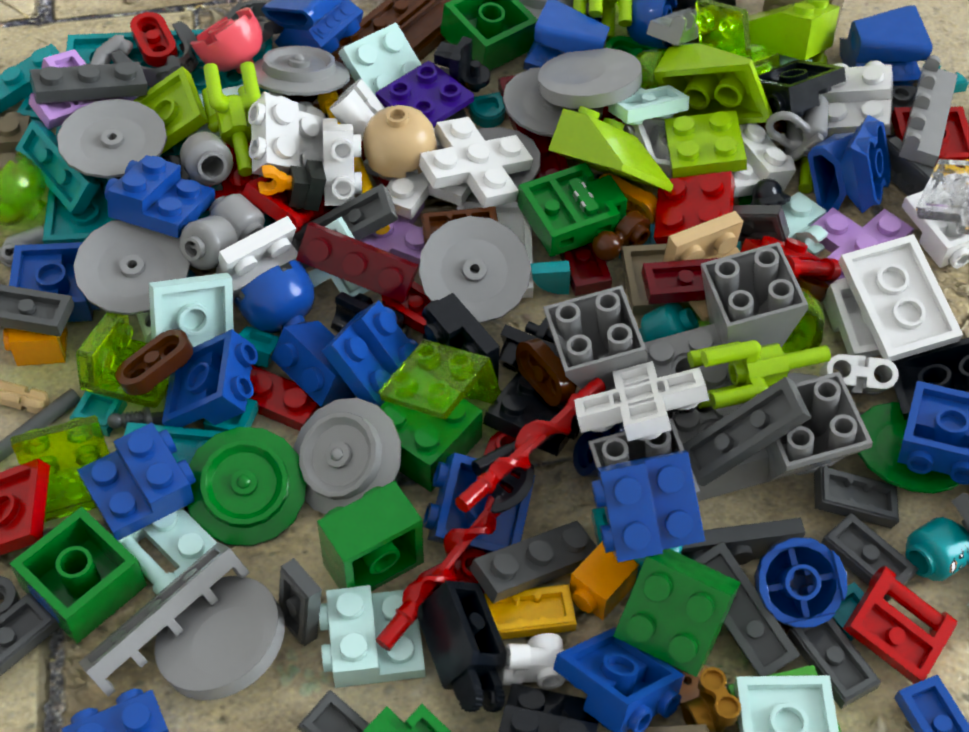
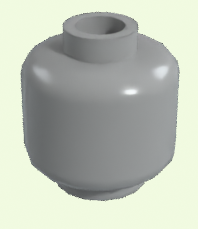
(206, 158)
(240, 213)
(204, 239)

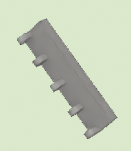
(675, 27)
(928, 114)
(160, 613)

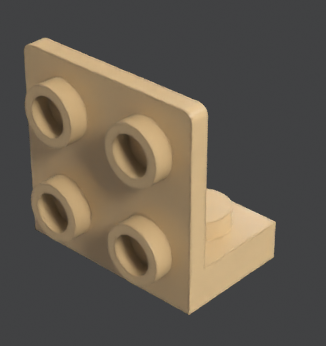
(705, 241)

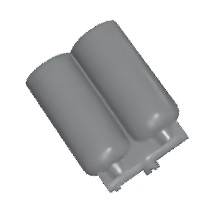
(800, 132)

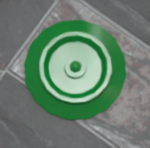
(886, 431)
(246, 486)

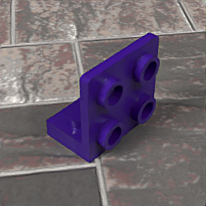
(429, 91)

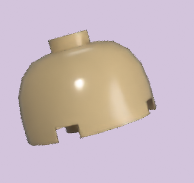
(396, 139)

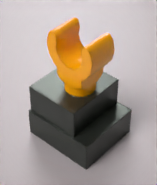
(302, 185)

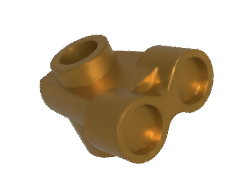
(714, 705)

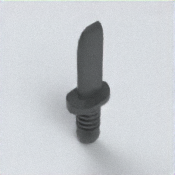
(120, 420)

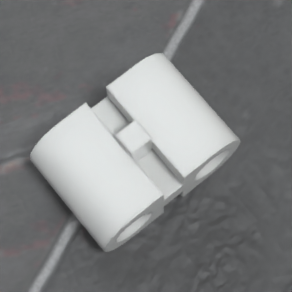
(356, 106)
(859, 373)

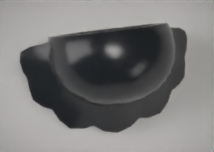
(769, 193)

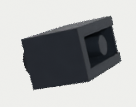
(465, 644)

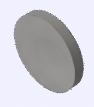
(590, 78)
(223, 643)

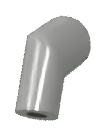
(103, 53)
(27, 237)

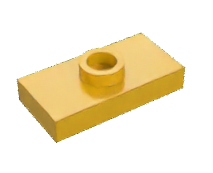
(534, 612)

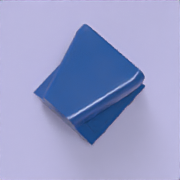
(314, 22)
(562, 31)
(891, 38)
(851, 166)

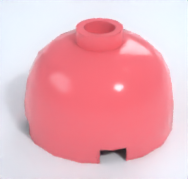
(230, 41)

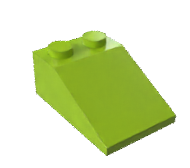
(796, 29)
(714, 82)
(606, 148)

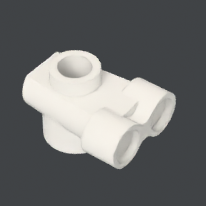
(533, 662)

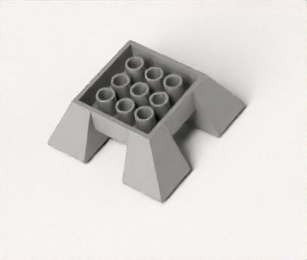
(746, 300)

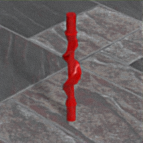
(527, 440)
(416, 592)

